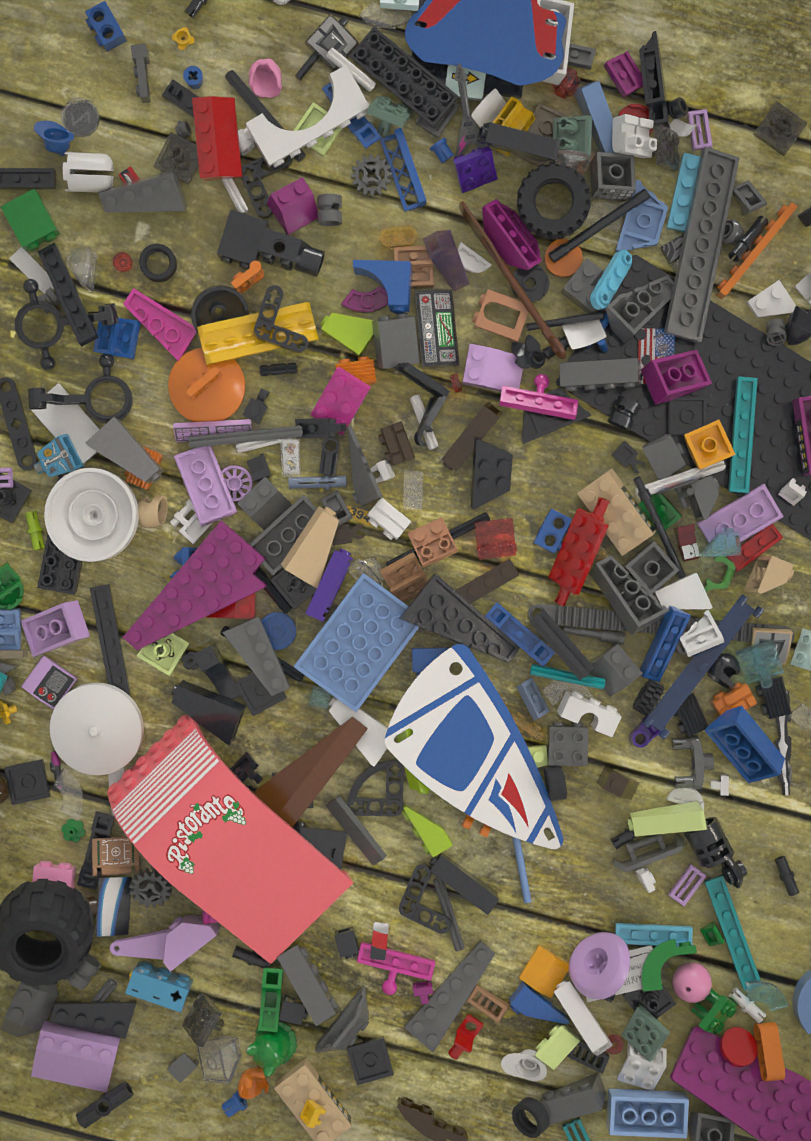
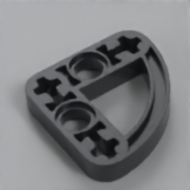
(390, 797)

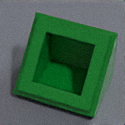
(712, 934)

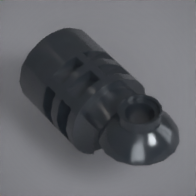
(713, 848)

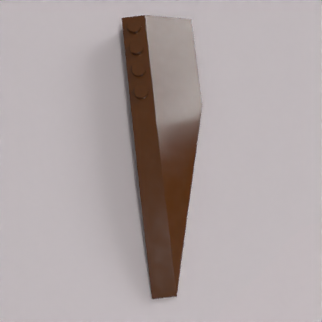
(302, 780)

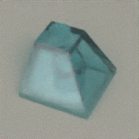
(722, 544)

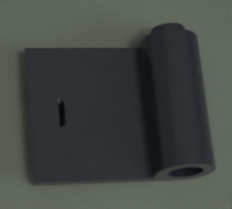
(324, 841)

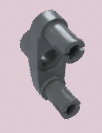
(700, 762)

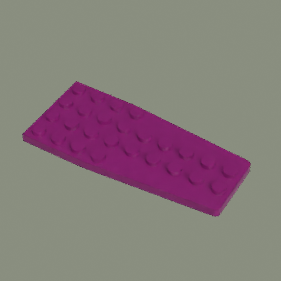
(760, 1108)

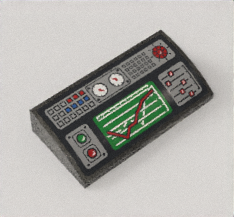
(436, 328)

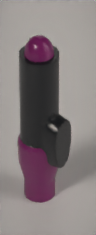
(55, 764)

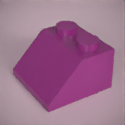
(293, 206)

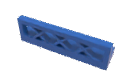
(408, 165)

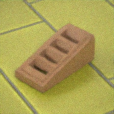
(484, 1009)

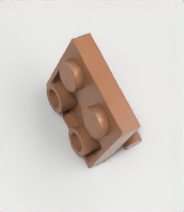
(432, 542)

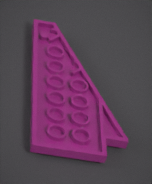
(209, 581)

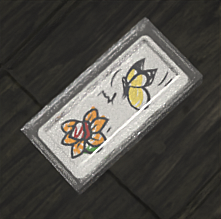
(290, 457)

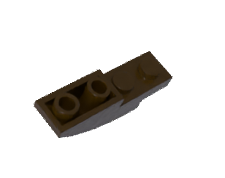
(423, 1120)

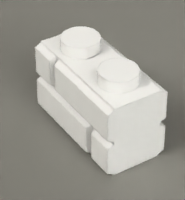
(388, 518)

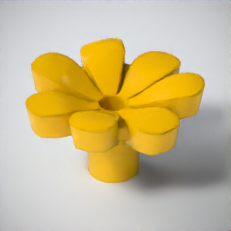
(6, 711)

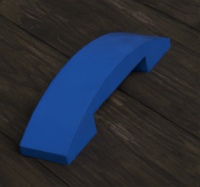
(360, 128)
(520, 634)

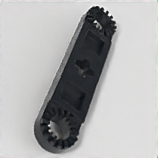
(21, 437)

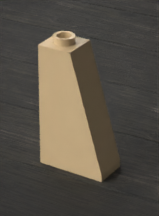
(312, 547)

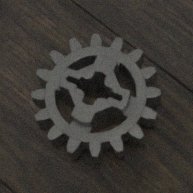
(366, 181)
(150, 888)

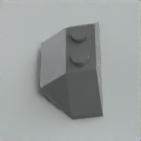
(29, 1009)
(346, 1025)

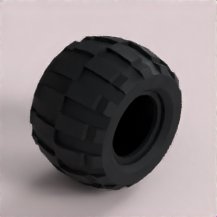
(48, 908)

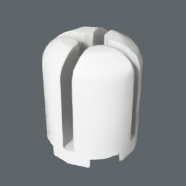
(87, 162)

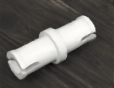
(746, 1005)

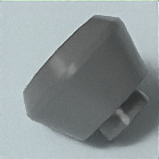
(732, 232)

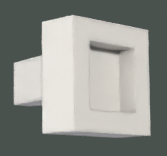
(385, 470)
(792, 492)
(722, 784)

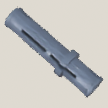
(294, 482)

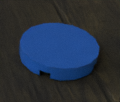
(280, 629)

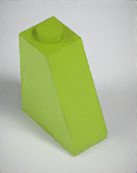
(349, 331)

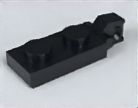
(320, 427)

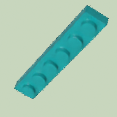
(742, 434)
(731, 930)

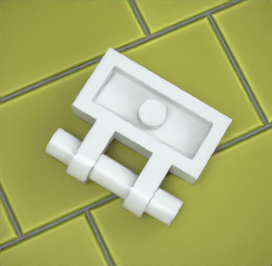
(192, 529)

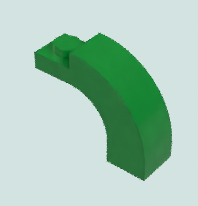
(655, 959)

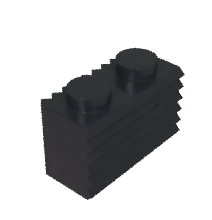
(774, 698)
(690, 717)

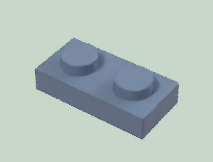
(532, 698)

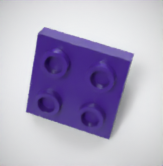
(475, 169)

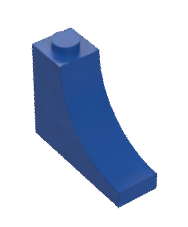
(393, 277)

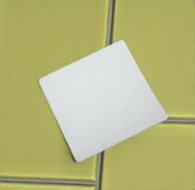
(488, 108)
(584, 333)

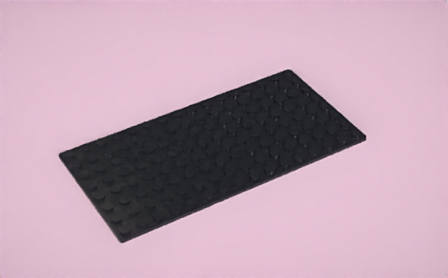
(727, 351)

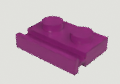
(624, 74)

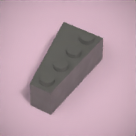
(258, 652)
(309, 985)

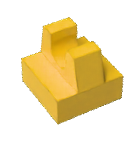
(311, 1113)

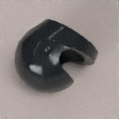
(724, 669)

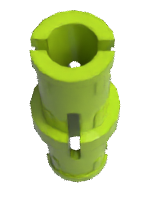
(34, 530)

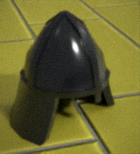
(798, 326)

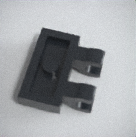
(245, 768)

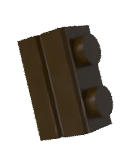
(396, 443)

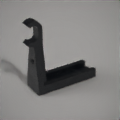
(435, 403)

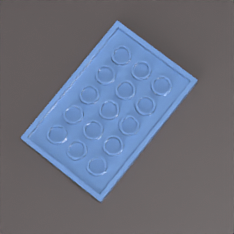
(357, 643)

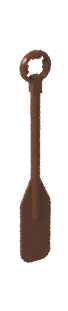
(553, 341)

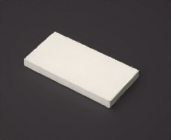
(70, 420)

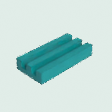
(572, 1123)

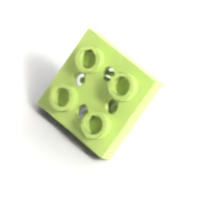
(162, 649)

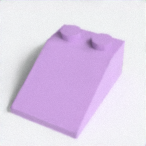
(491, 369)
(55, 628)

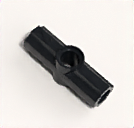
(96, 1111)

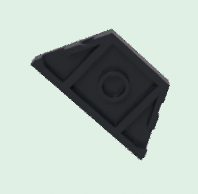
(538, 424)
(490, 472)

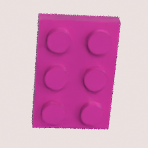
(341, 398)

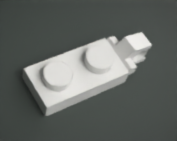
(646, 878)

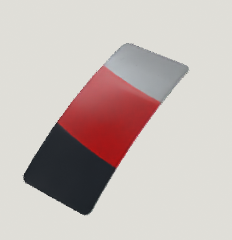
(379, 941)

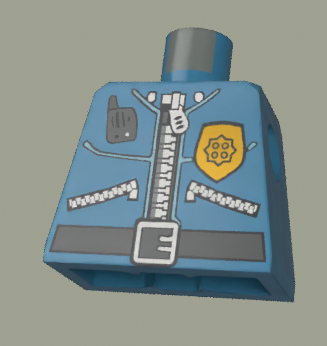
(58, 457)

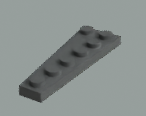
(435, 1018)

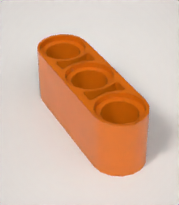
(769, 1051)

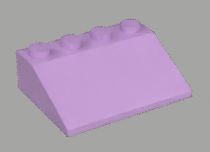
(75, 1056)

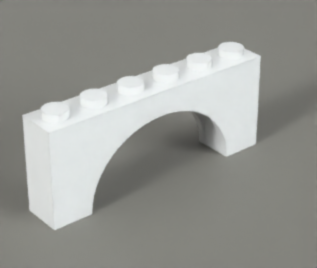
(279, 143)

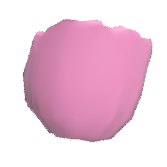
(265, 78)

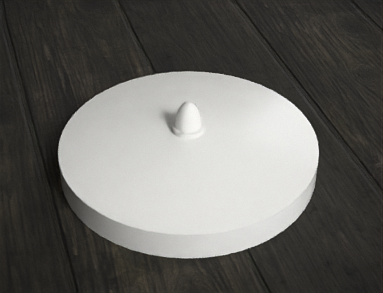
(91, 514)
(96, 728)

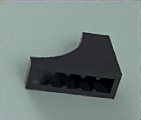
(215, 667)

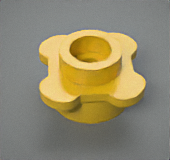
(183, 32)

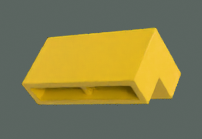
(514, 116)

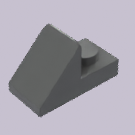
(748, 197)
(336, 503)
(9, 686)

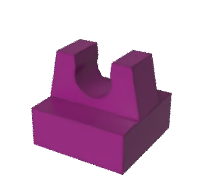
(423, 989)

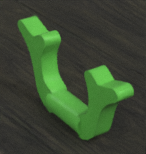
(727, 578)

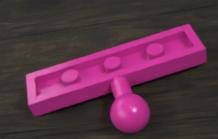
(538, 401)
(396, 963)

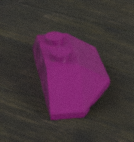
(510, 236)

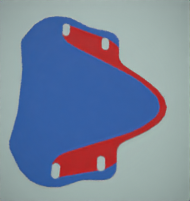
(489, 37)

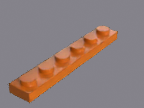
(760, 243)

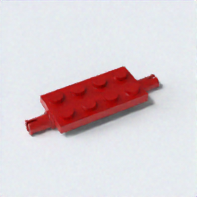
(579, 550)

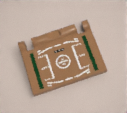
(114, 856)

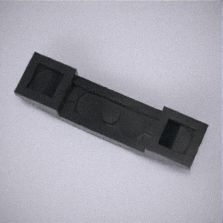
(101, 828)

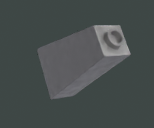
(123, 448)

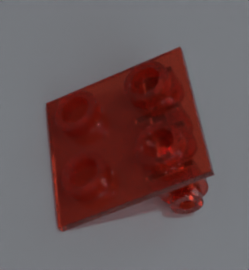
(495, 538)

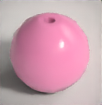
(691, 982)

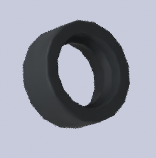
(172, 262)
(538, 1111)

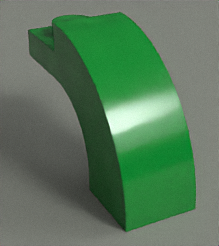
(270, 1000)

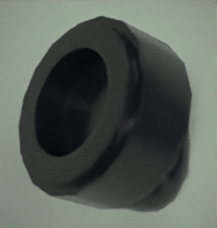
(677, 108)

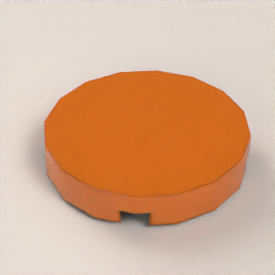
(565, 266)

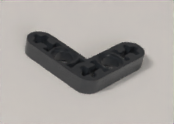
(260, 174)
(269, 324)
(417, 907)

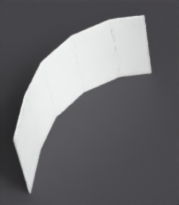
(682, 128)

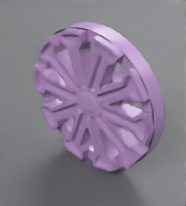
(235, 482)

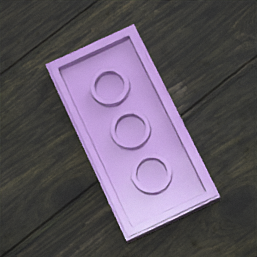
(205, 485)
(746, 515)

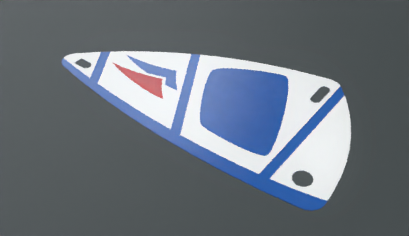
(472, 749)

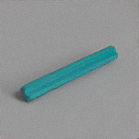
(566, 676)

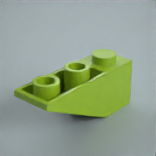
(432, 833)

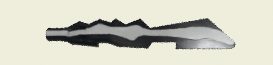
(783, 744)

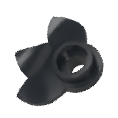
(527, 352)

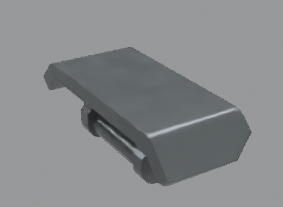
(652, 856)

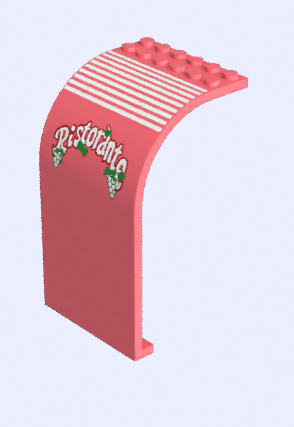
(223, 843)

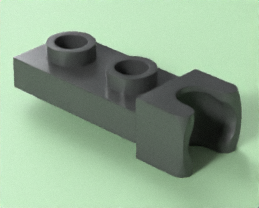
(141, 58)

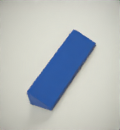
(664, 643)

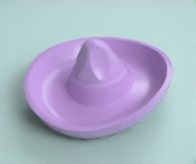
(599, 965)

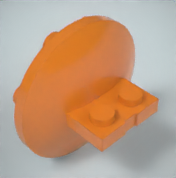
(204, 390)

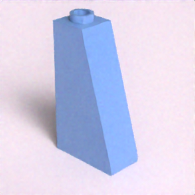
(593, 103)

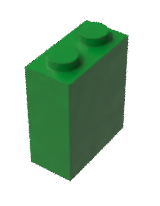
(30, 220)

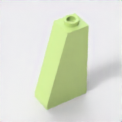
(668, 819)

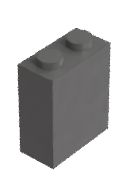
(395, 340)

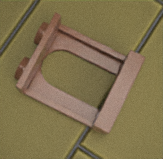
(498, 329)

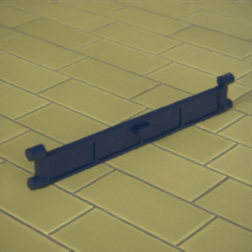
(699, 666)

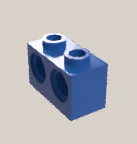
(107, 25)
(548, 528)

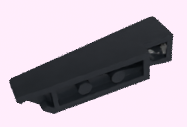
(654, 82)

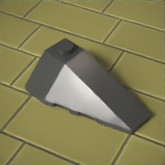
(634, 309)
(364, 483)

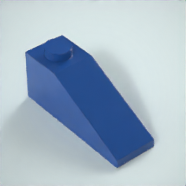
(424, 656)
(534, 1005)

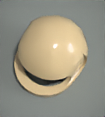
(148, 511)

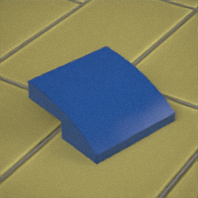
(118, 339)

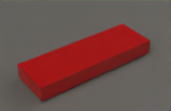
(756, 546)

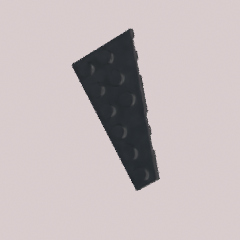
(448, 614)

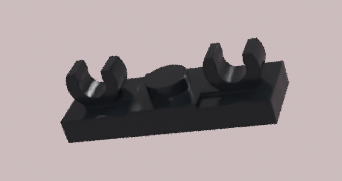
(180, 97)

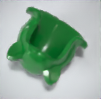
(273, 1049)

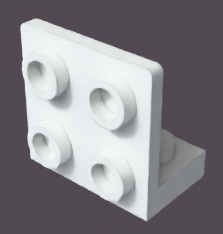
(640, 1071)

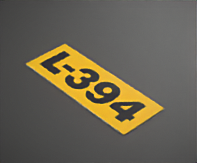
(359, 515)

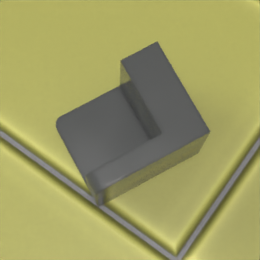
(182, 1067)

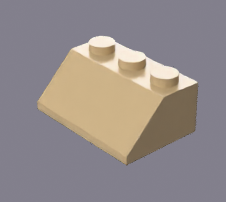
(768, 574)

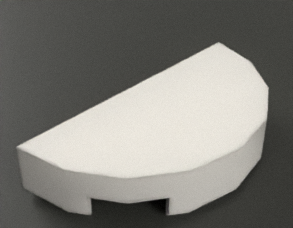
(472, 261)
(685, 795)

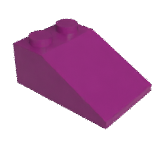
(675, 376)

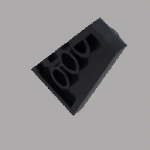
(95, 1016)

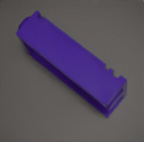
(329, 584)

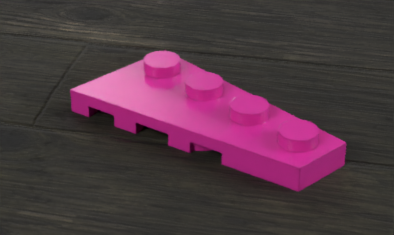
(163, 324)

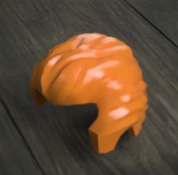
(252, 1083)

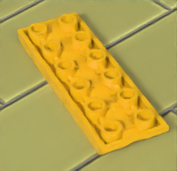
(236, 339)

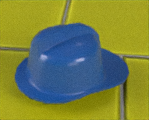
(54, 136)

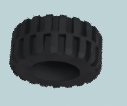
(546, 175)

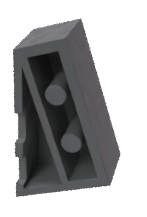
(575, 1099)

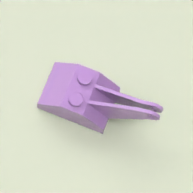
(172, 944)

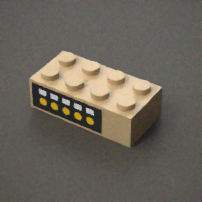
(624, 516)
(305, 1083)

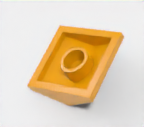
(708, 445)
(544, 971)

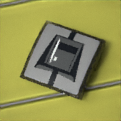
(331, 35)

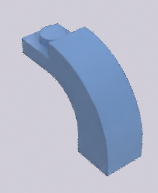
(802, 1001)

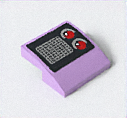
(49, 682)

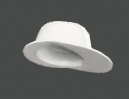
(524, 1065)

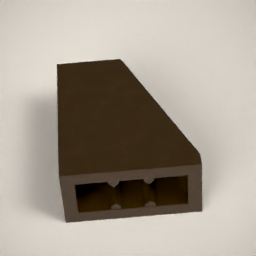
(617, 783)

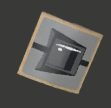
(781, 637)

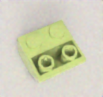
(559, 1045)

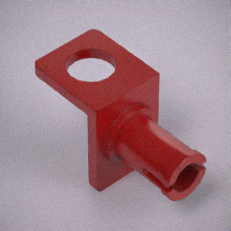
(464, 1037)

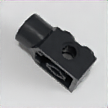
(296, 253)

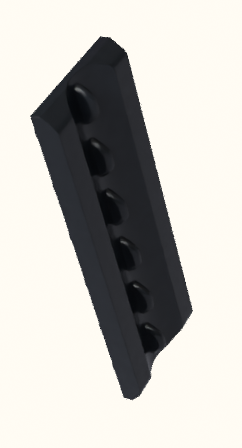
(403, 77)
(59, 570)

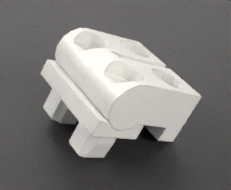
(632, 137)

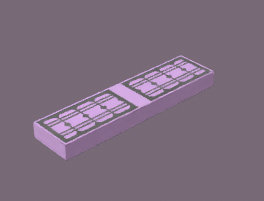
(185, 430)

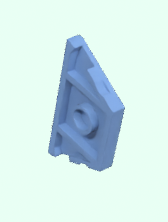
(642, 224)

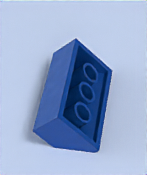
(746, 745)

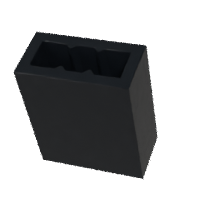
(241, 239)

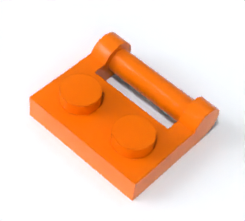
(244, 281)

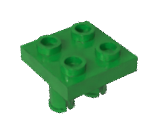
(714, 1020)

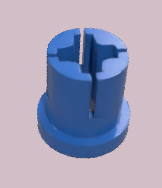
(195, 72)
(442, 150)
(236, 1104)

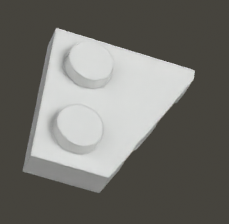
(772, 302)
(701, 636)

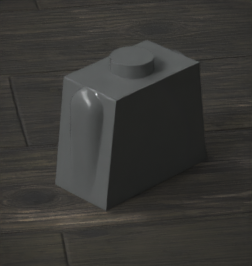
(664, 456)

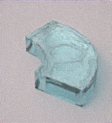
(766, 993)

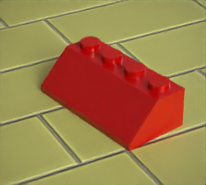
(217, 138)

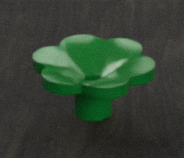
(76, 827)

